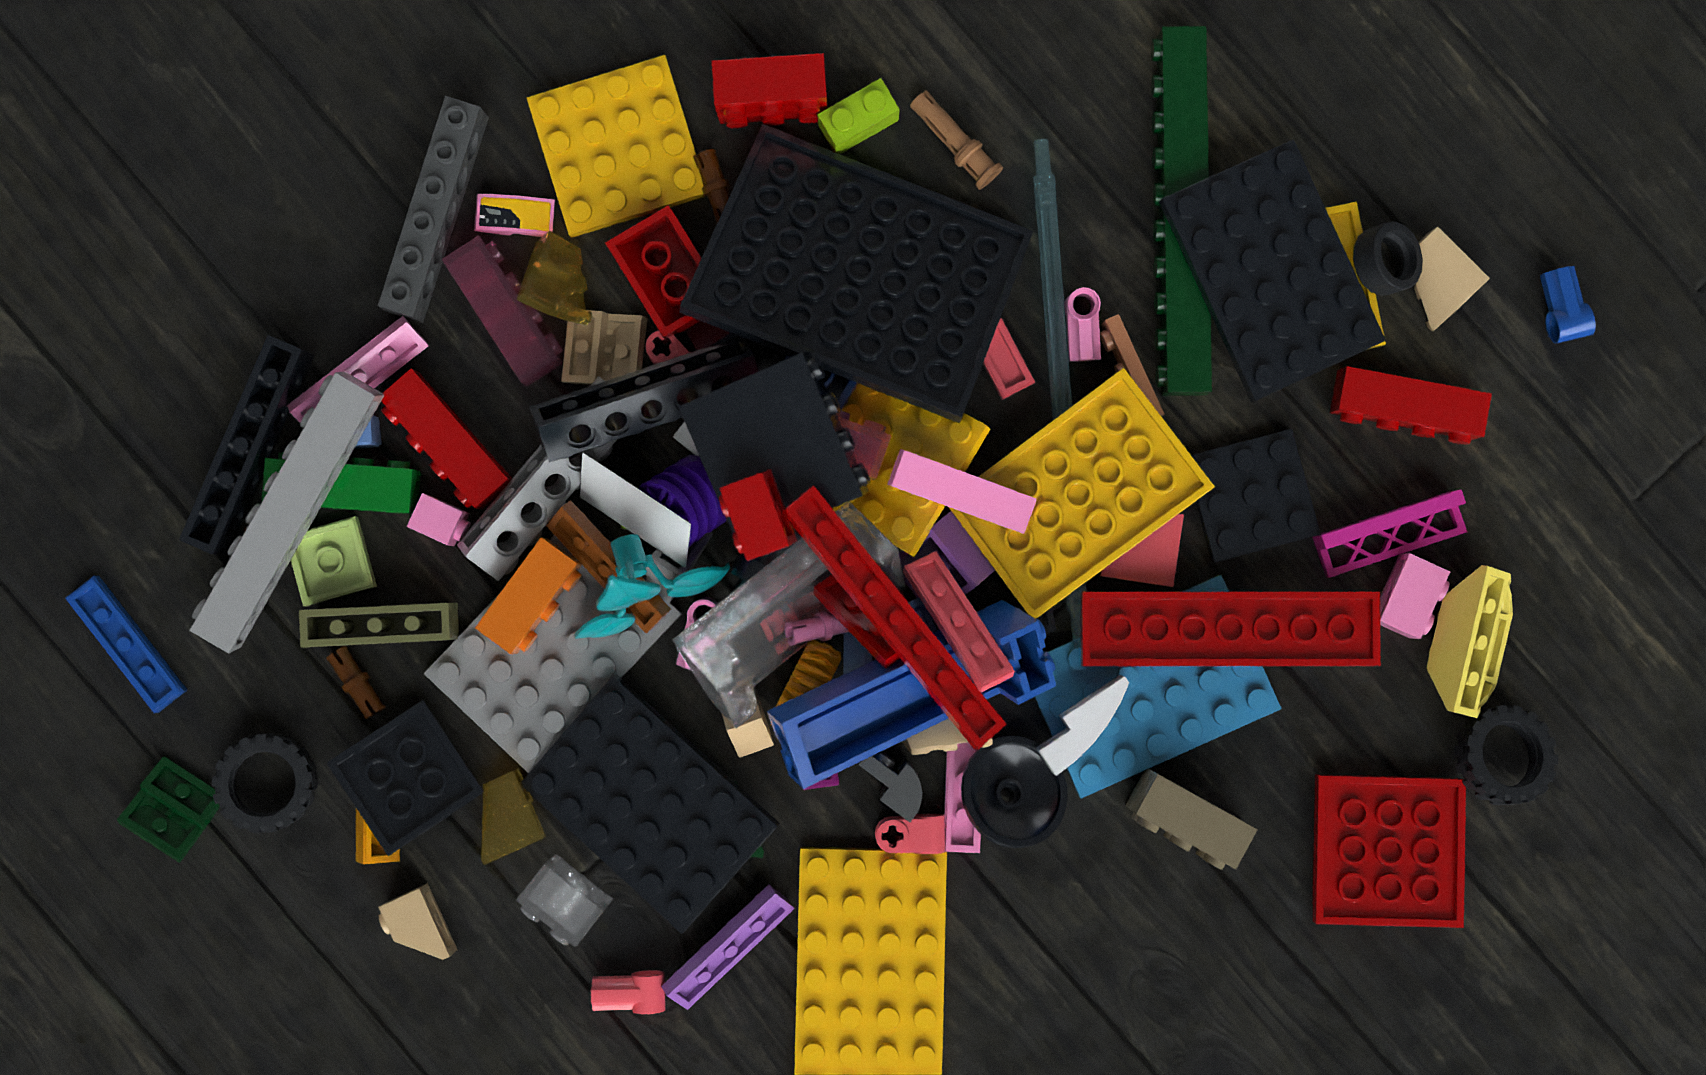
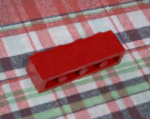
(1410, 404)
(445, 439)

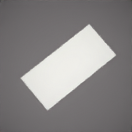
(634, 510)

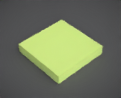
(332, 562)

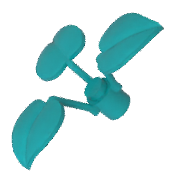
(626, 590)

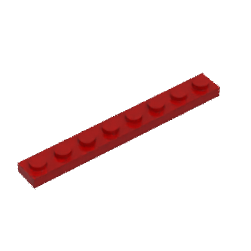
(893, 617)

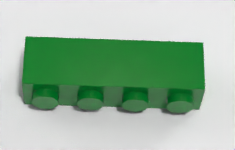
(366, 486)

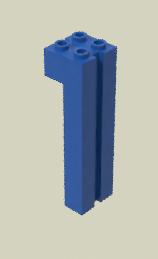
(884, 706)

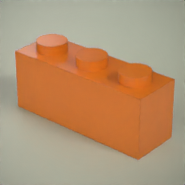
(530, 597)

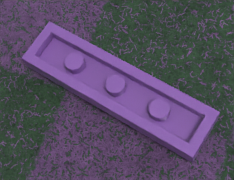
(727, 947)

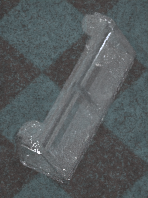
(745, 632)

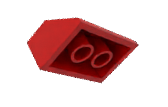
(659, 267)

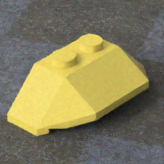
(1471, 640)

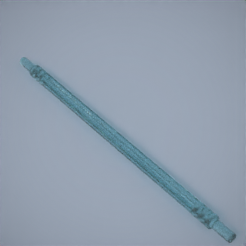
(1054, 317)

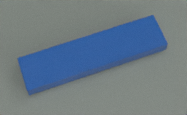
(126, 644)

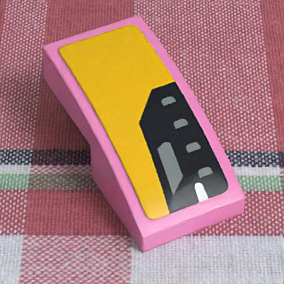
(513, 214)

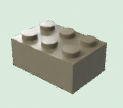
(1189, 820)

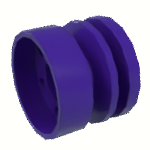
(689, 494)

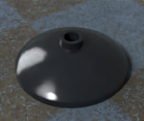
(1035, 793)

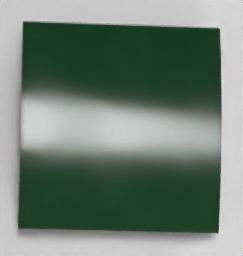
(170, 809)

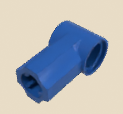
(1568, 314)

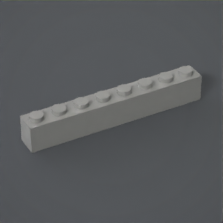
(286, 511)

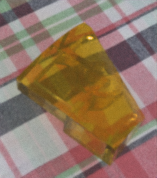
(555, 280)
(507, 817)

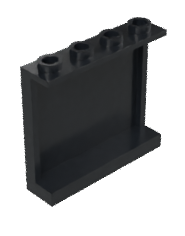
(780, 424)

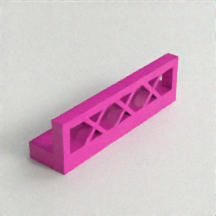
(1387, 520)

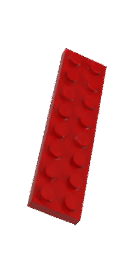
(1230, 629)

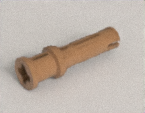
(966, 151)

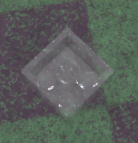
(563, 901)

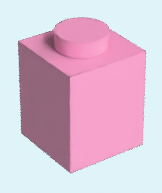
(439, 520)

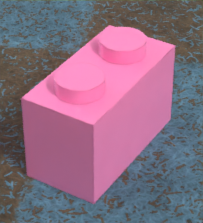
(1412, 596)

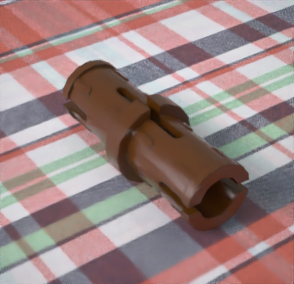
(713, 180)
(355, 682)

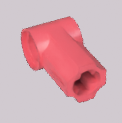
(636, 992)

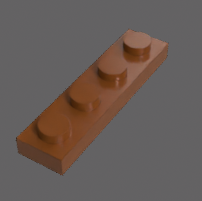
(596, 556)

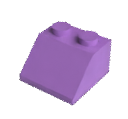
(956, 550)

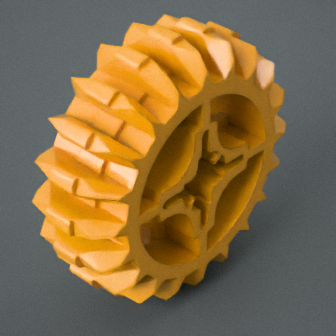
(813, 669)

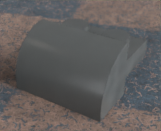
(901, 784)

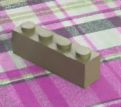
(378, 624)

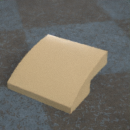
(604, 347)

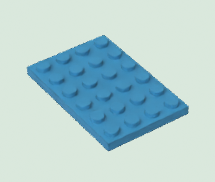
(1160, 713)

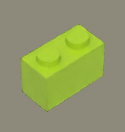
(858, 117)

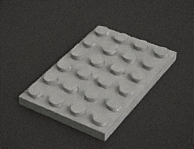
(538, 693)

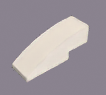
(1083, 725)

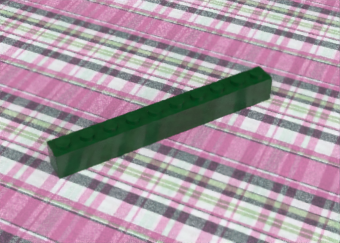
(1180, 163)

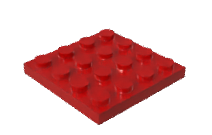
(1389, 851)

